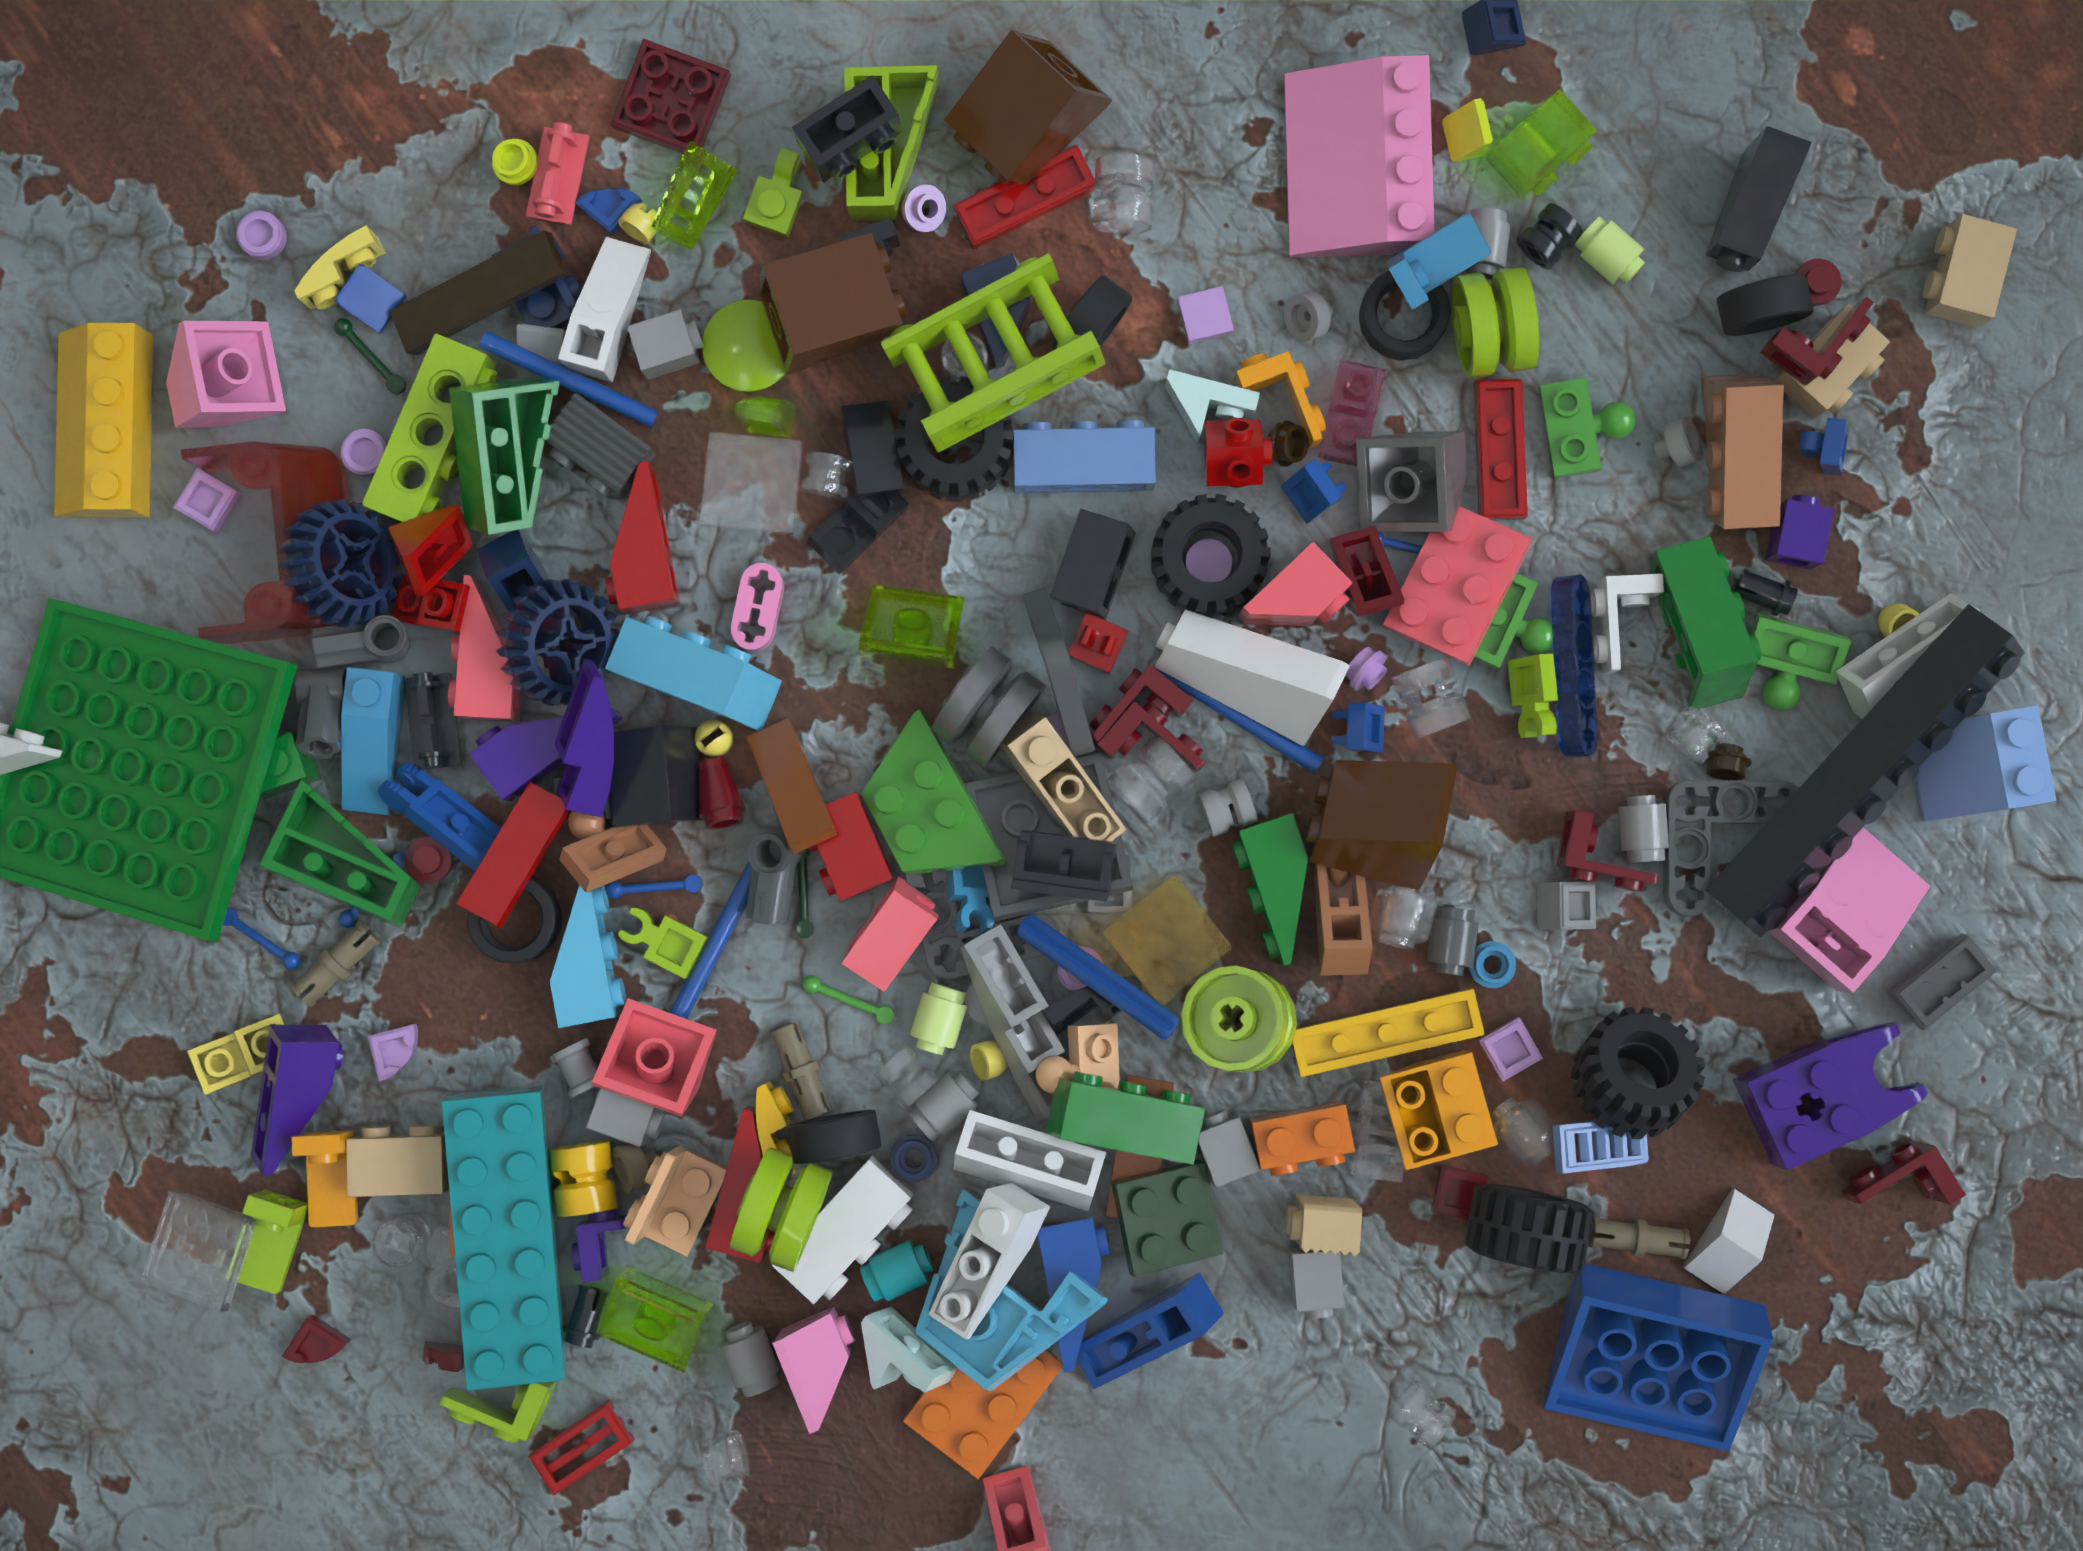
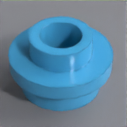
(1506, 968)

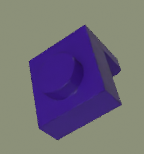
(590, 1251)

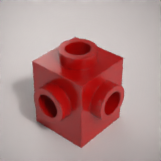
(1235, 452)

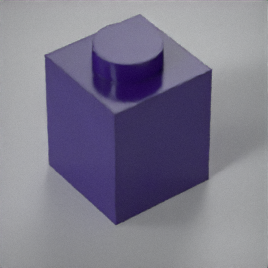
(1802, 533)

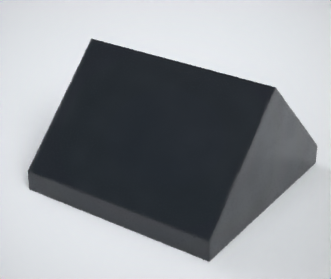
(654, 776)

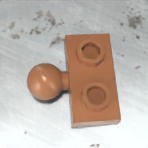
(608, 853)

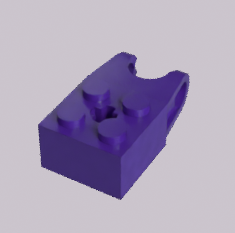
(1840, 1092)

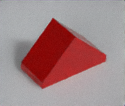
(431, 545)

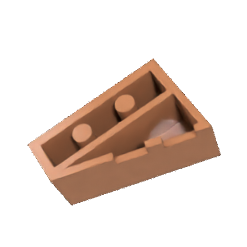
(1743, 450)

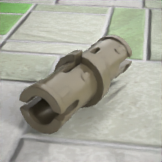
(335, 963)
(801, 1071)
(1639, 1238)

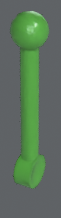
(884, 1014)

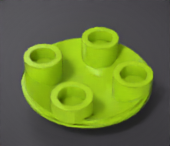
(742, 347)

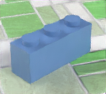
(1084, 458)

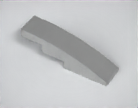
(1013, 1012)

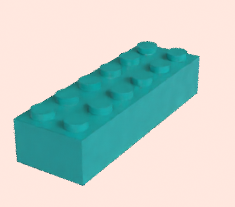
(504, 1237)

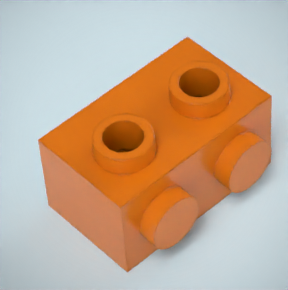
(1302, 1136)

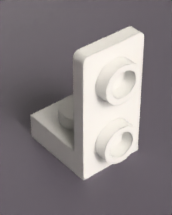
(1633, 592)

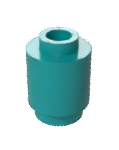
(897, 1271)

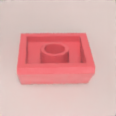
(655, 1058)

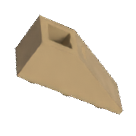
(1059, 780)

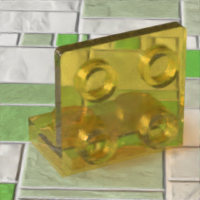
(1167, 940)

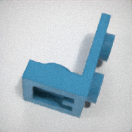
(1438, 258)

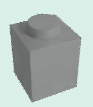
(665, 344)
(625, 1118)
(1226, 1148)
(1316, 1282)

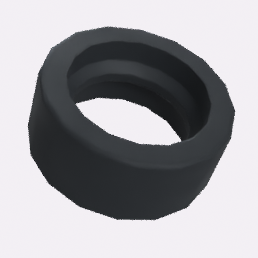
(1764, 305)
(1099, 310)
(1396, 348)
(537, 946)
(834, 1136)

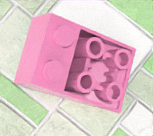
(1852, 913)

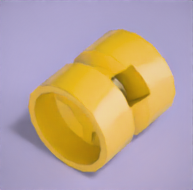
(583, 1178)

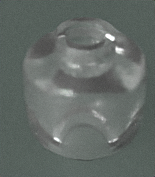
(1402, 916)
(1524, 1131)

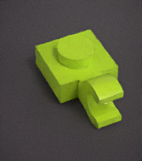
(774, 201)

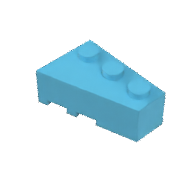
(693, 671)

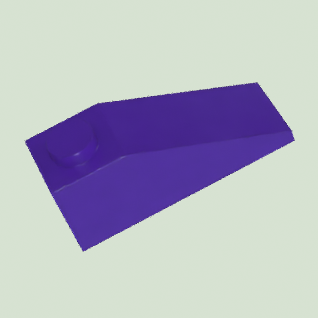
(520, 754)
(293, 1085)

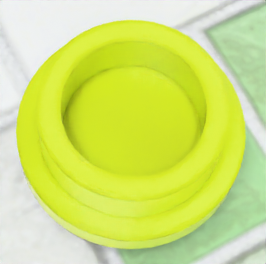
(515, 161)

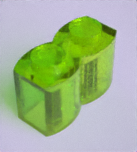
(1542, 144)

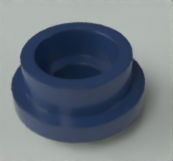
(907, 1172)

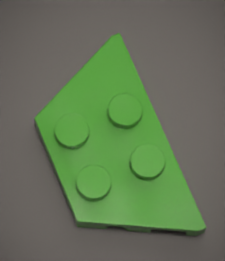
(927, 807)

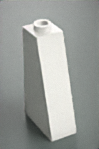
(1252, 673)

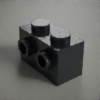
(848, 130)

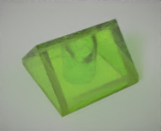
(912, 626)
(654, 1318)

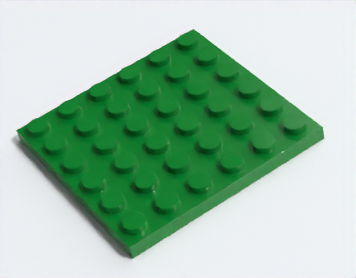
(153, 771)

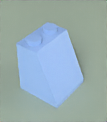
(1987, 767)

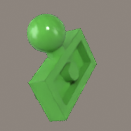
(1573, 427)
(1509, 622)
(1795, 652)

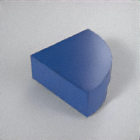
(607, 206)

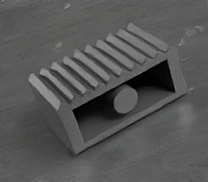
(598, 446)

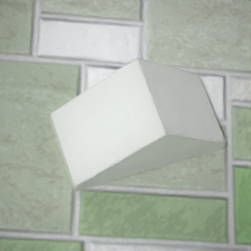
(1731, 1242)

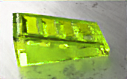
(678, 188)
(766, 416)

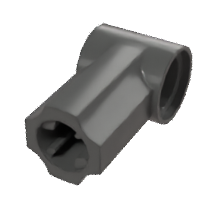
(356, 644)
(320, 705)
(771, 880)

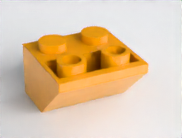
(1438, 1109)

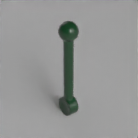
(394, 383)
(803, 927)

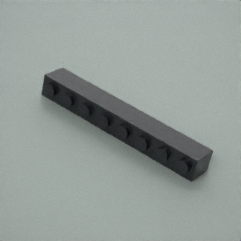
(1867, 770)

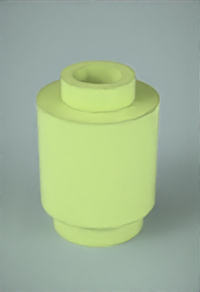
(1610, 251)
(939, 1018)

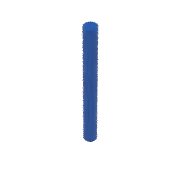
(568, 378)
(1289, 748)
(713, 946)

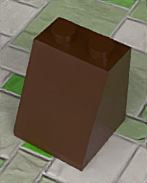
(1024, 107)
(829, 301)
(1382, 819)

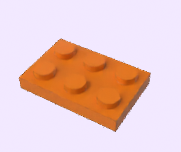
(977, 1422)

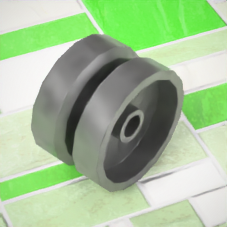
(982, 702)

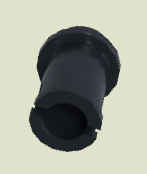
(1766, 592)
(585, 1316)

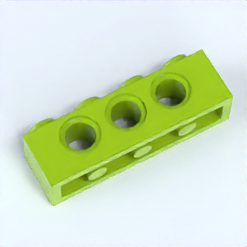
(443, 364)

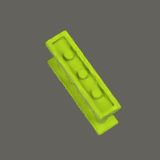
(993, 398)

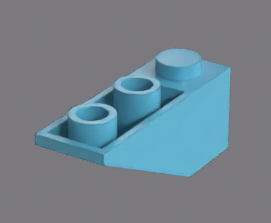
(583, 972)

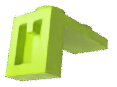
(273, 1240)
(529, 1402)

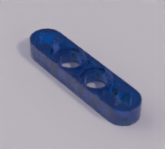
(1574, 666)

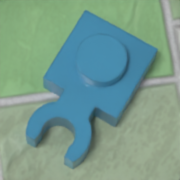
(971, 890)

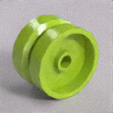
(1495, 322)
(1211, 1013)
(776, 1207)

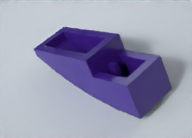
(586, 745)

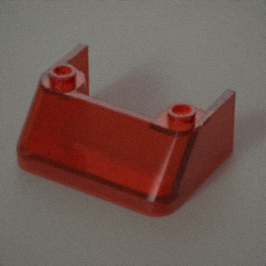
(297, 481)

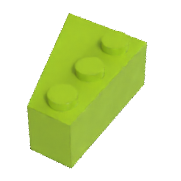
(882, 179)

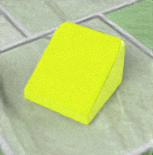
(1467, 131)

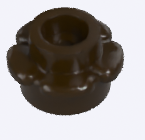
(1288, 443)
(1727, 762)

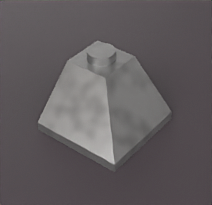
(1411, 480)

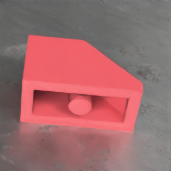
(1016, 1511)

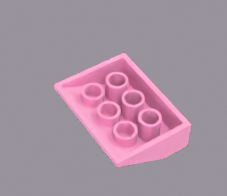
(1359, 157)

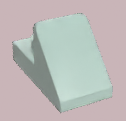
(1196, 394)
(896, 1349)

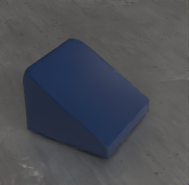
(1493, 26)

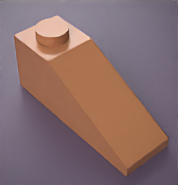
(1342, 922)

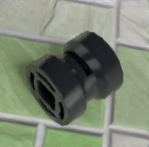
(1549, 236)

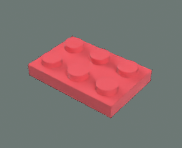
(1458, 585)

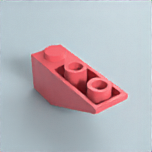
(480, 685)

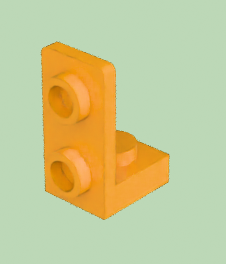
(327, 1177)

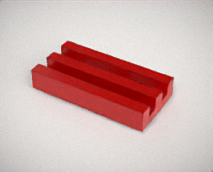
(615, 1425)

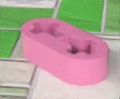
(746, 605)

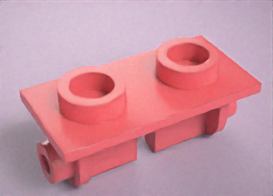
(558, 174)

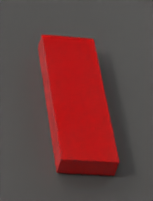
(1015, 204)
(1500, 449)
(514, 855)

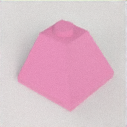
(223, 374)
(813, 1361)

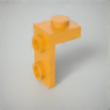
(1262, 372)

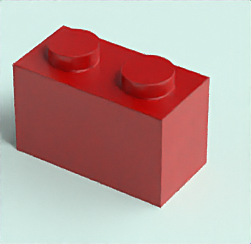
(855, 855)

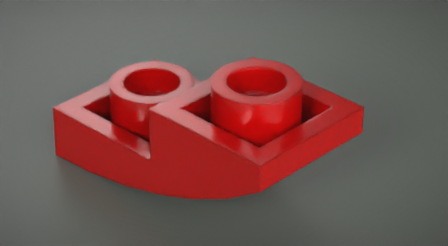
(439, 609)

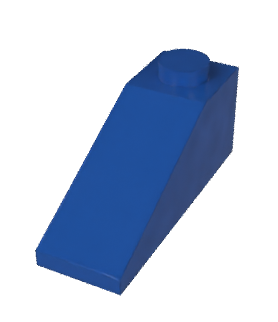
(1074, 1249)
(1149, 1331)

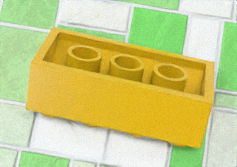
(104, 421)

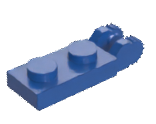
(441, 814)

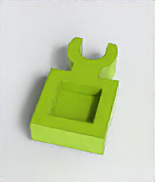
(1533, 688)
(670, 944)

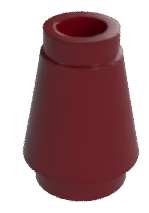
(718, 795)

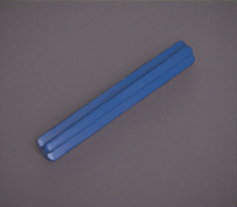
(1098, 976)

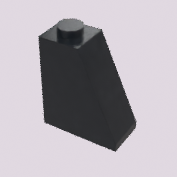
(1756, 198)

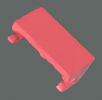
(890, 934)

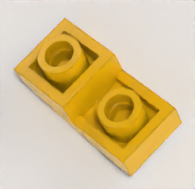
(771, 1116)

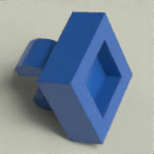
(1829, 446)
(1312, 490)
(1364, 727)

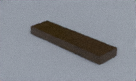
(479, 292)

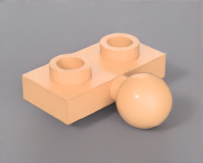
(1091, 1051)

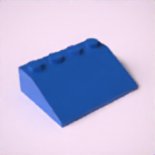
(1657, 1357)

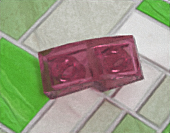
(1350, 410)

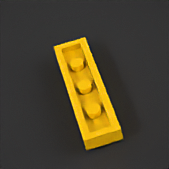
(1387, 1032)

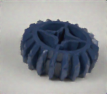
(353, 562)
(540, 624)

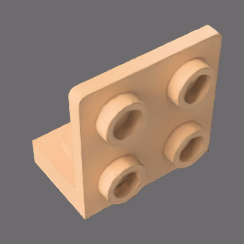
(678, 1200)

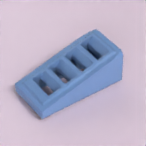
(1623, 1149)

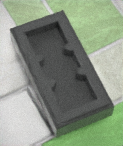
(1943, 981)

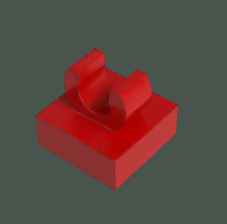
(1097, 643)

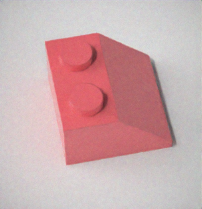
(1300, 593)

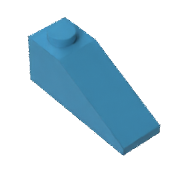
(370, 736)

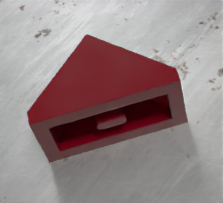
(1365, 563)

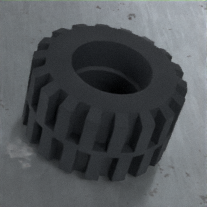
(945, 478)
(1221, 517)
(1660, 1050)
(1529, 1228)

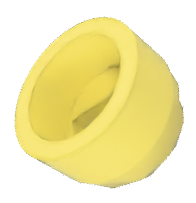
(638, 222)
(1894, 617)
(720, 745)
(987, 1060)

